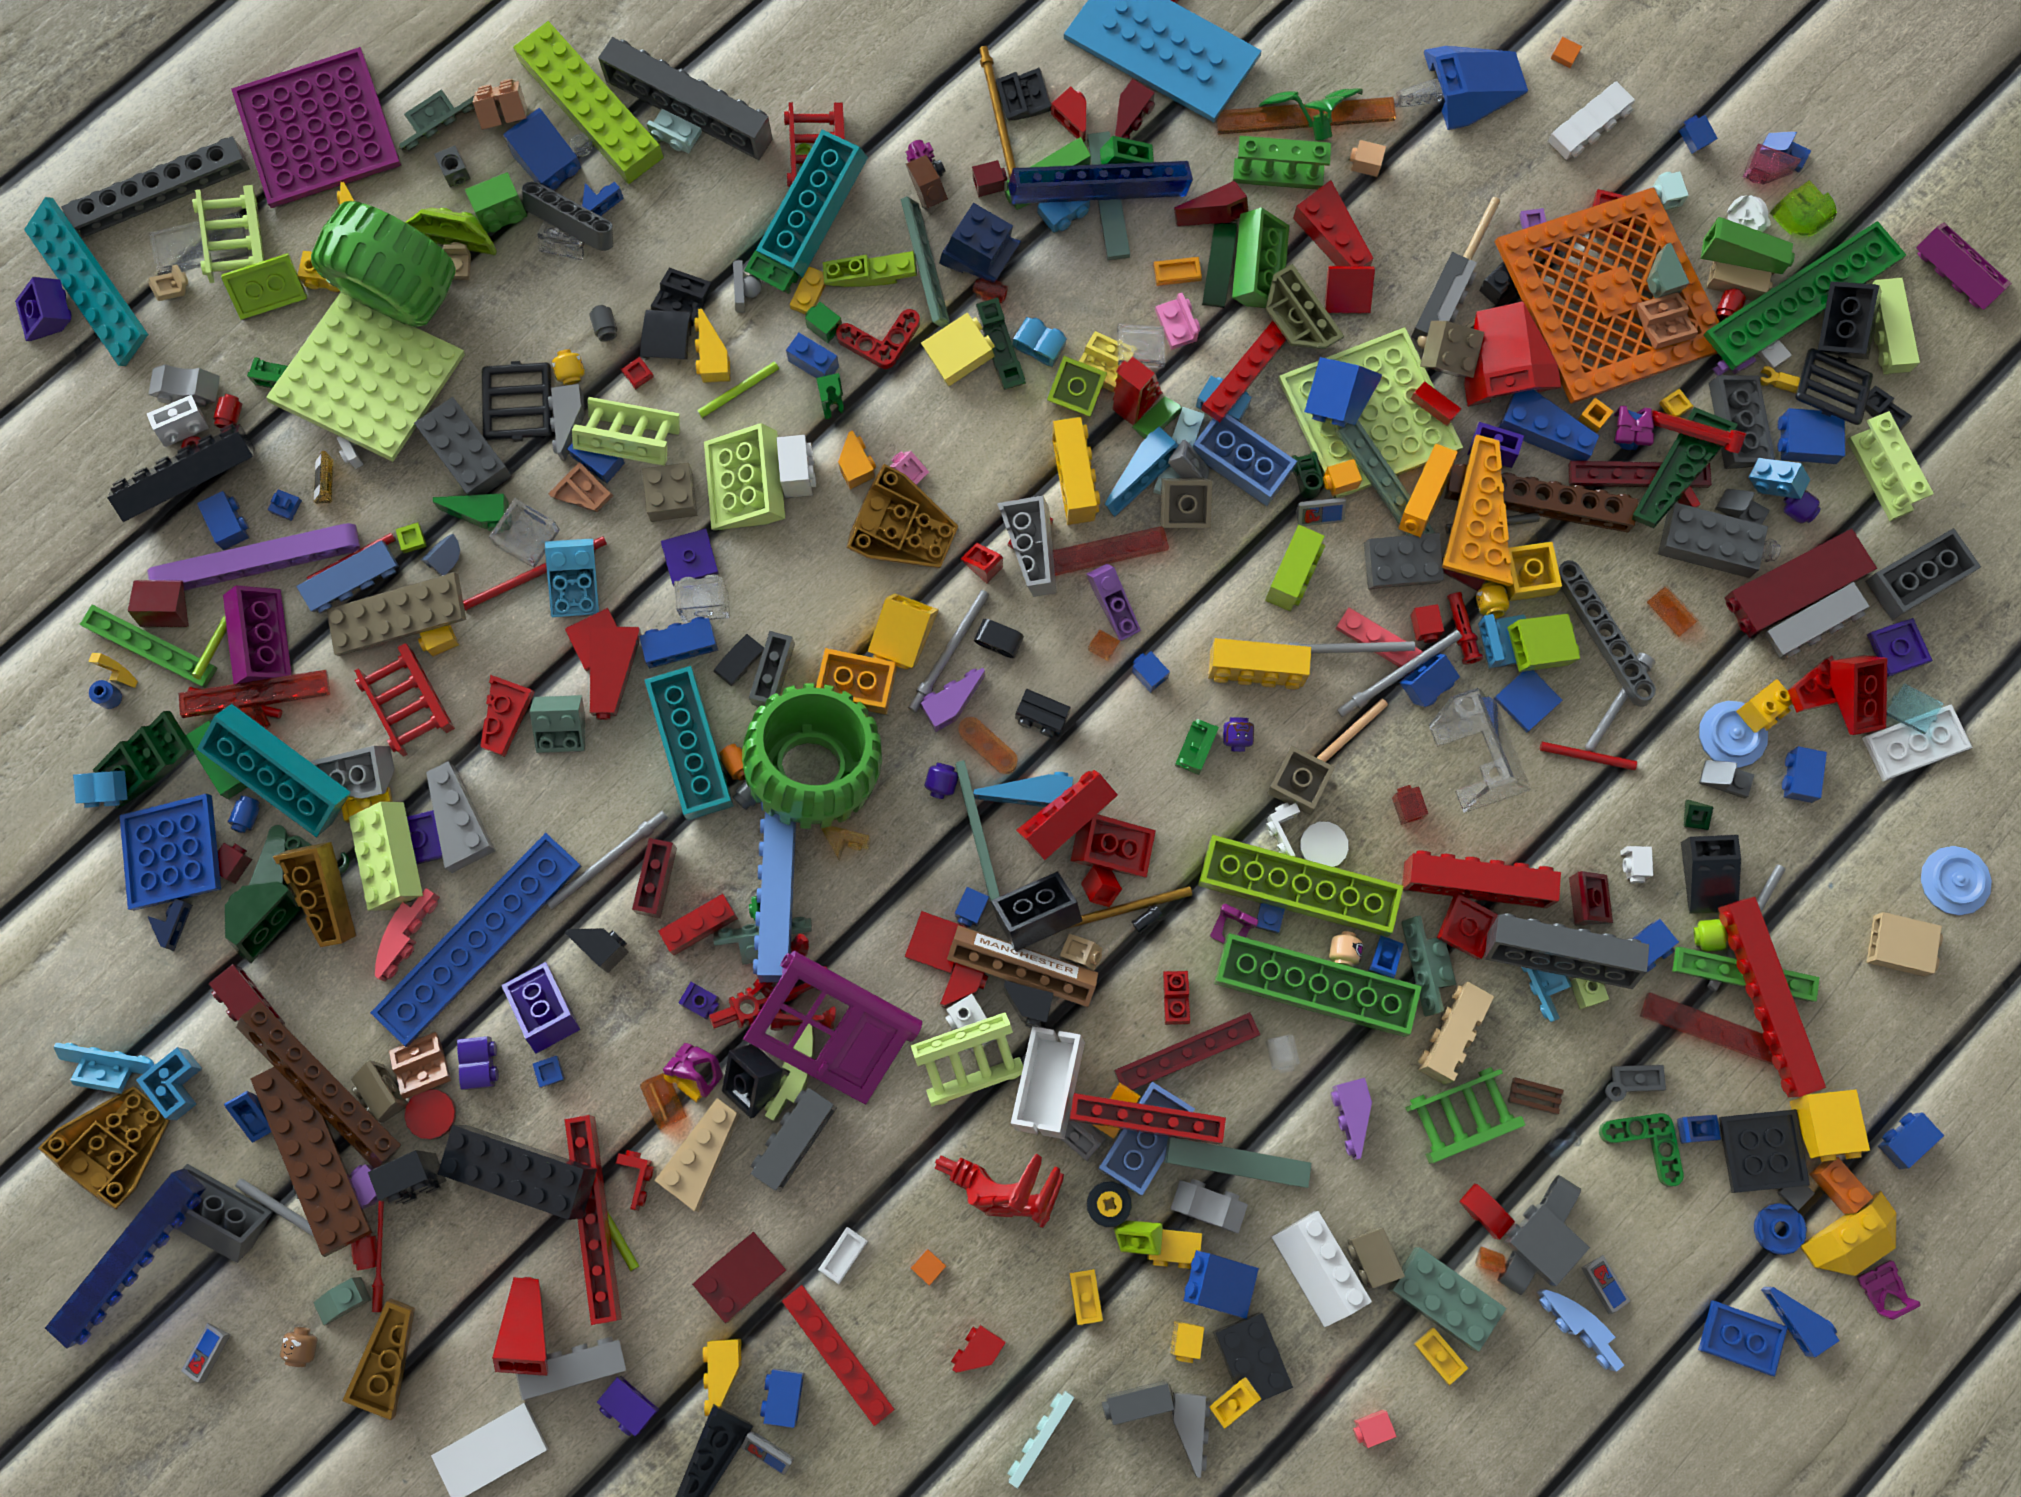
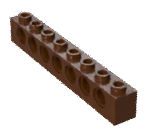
(1552, 507)
(318, 1085)

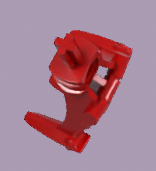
(733, 1013)
(1003, 1199)

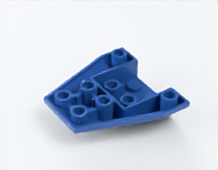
(1475, 81)

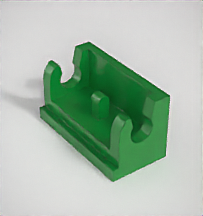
(771, 272)
(265, 373)
(830, 393)
(1196, 746)

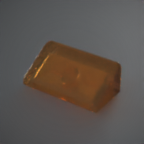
(1672, 611)
(662, 1101)

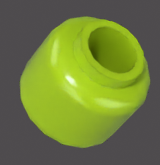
(1710, 935)

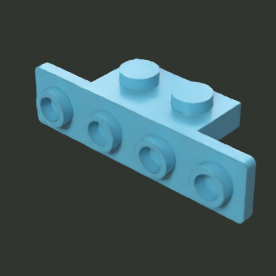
(1544, 985)
(101, 1068)

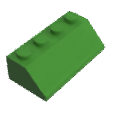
(1259, 255)

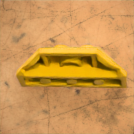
(1855, 1239)

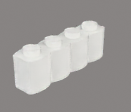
(1591, 120)

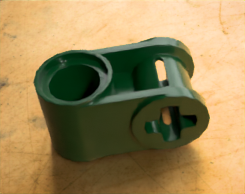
(1308, 470)

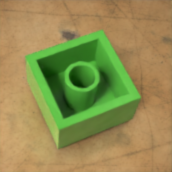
(496, 203)

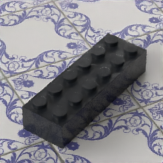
(181, 472)
(517, 1172)

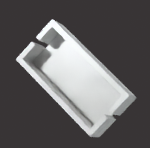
(1048, 1082)

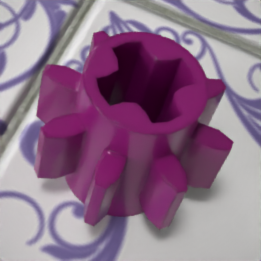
(918, 148)

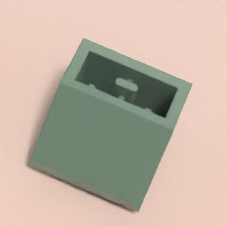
(558, 723)

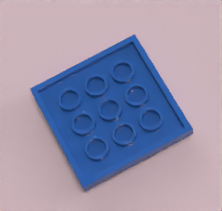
(170, 852)

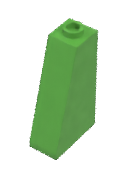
(1069, 155)
(1746, 247)

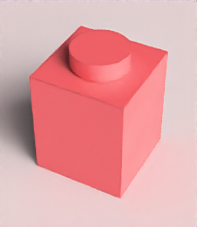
(1374, 1429)

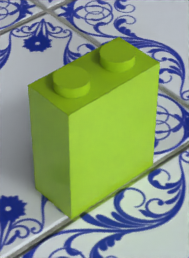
(1543, 642)

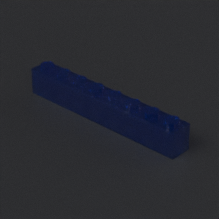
(1099, 182)
(125, 1258)

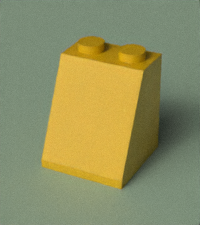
(902, 630)
(1832, 1124)

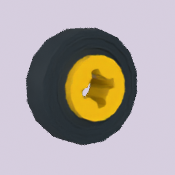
(1105, 1211)

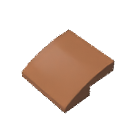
(1666, 320)
(420, 1065)

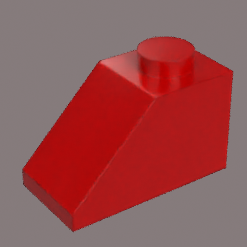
(1070, 111)
(962, 984)

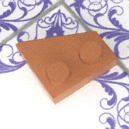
(581, 489)

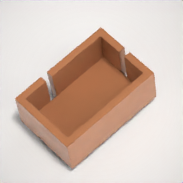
(501, 100)

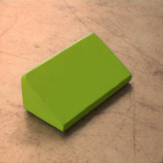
(1139, 1237)

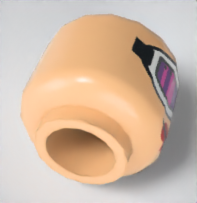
(1346, 949)

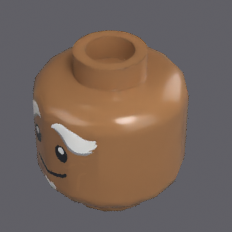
(298, 1347)

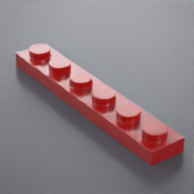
(1244, 373)
(838, 1355)

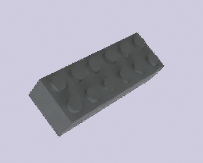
(1567, 951)

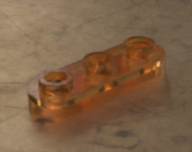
(982, 736)

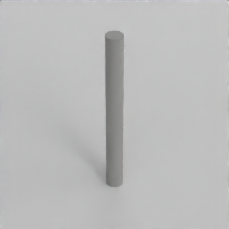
(274, 1205)

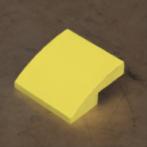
(1102, 354)

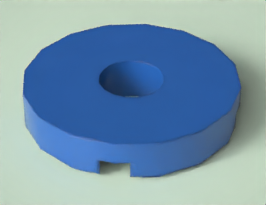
(1765, 1229)

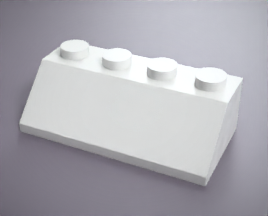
(1321, 1269)

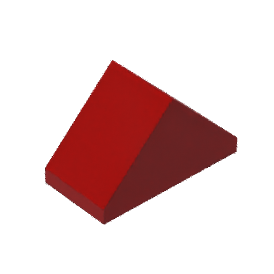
(983, 562)

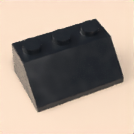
(1850, 319)

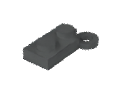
(1636, 1079)

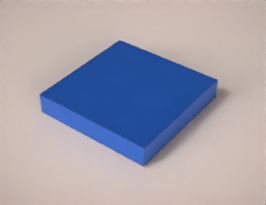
(1528, 699)

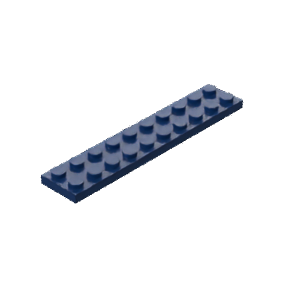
(475, 940)

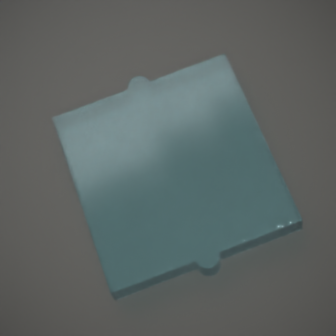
(1914, 709)

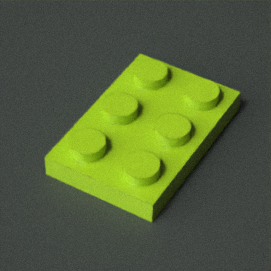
(264, 286)

